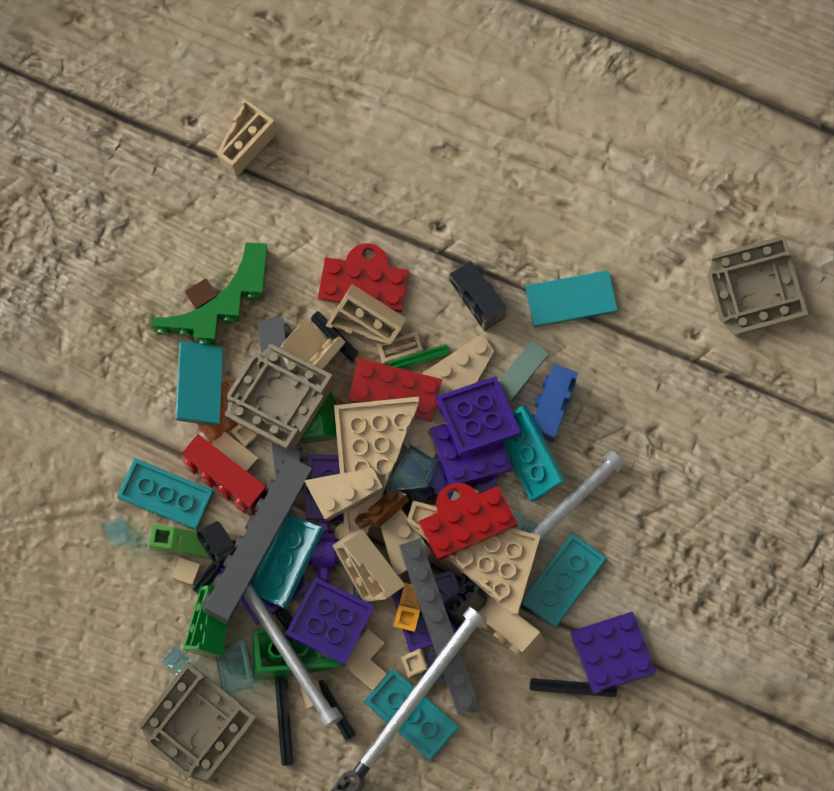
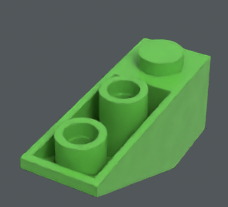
(176, 541)

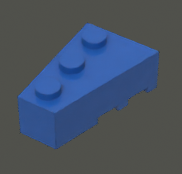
(554, 400)

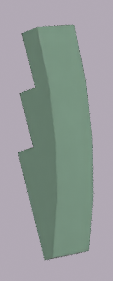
(522, 370)

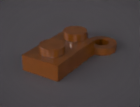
(382, 509)

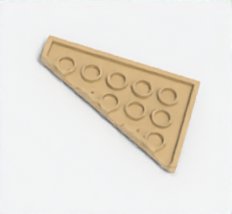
(456, 371)
(371, 438)
(496, 565)

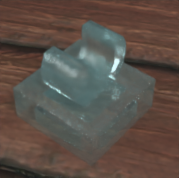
(175, 660)

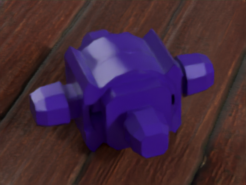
(324, 555)

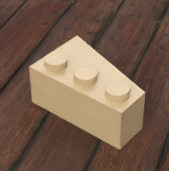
(246, 138)
(366, 316)
(344, 491)
(395, 533)
(367, 567)
(514, 632)

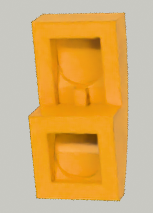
(408, 610)

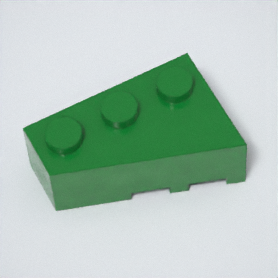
(205, 633)

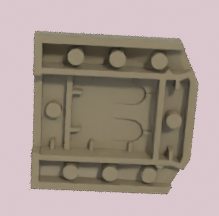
(756, 286)
(278, 396)
(195, 724)

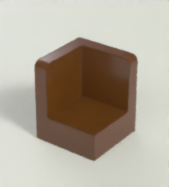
(201, 293)

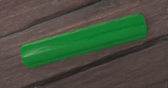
(421, 357)

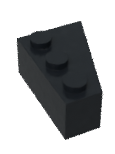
(478, 295)

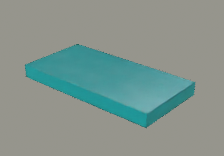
(571, 298)
(199, 383)
(533, 458)
(165, 494)
(286, 561)
(563, 580)
(426, 727)

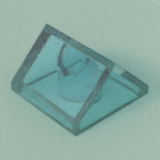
(412, 470)
(236, 667)

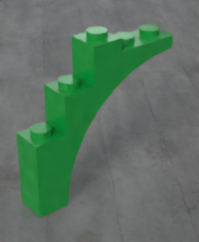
(204, 321)

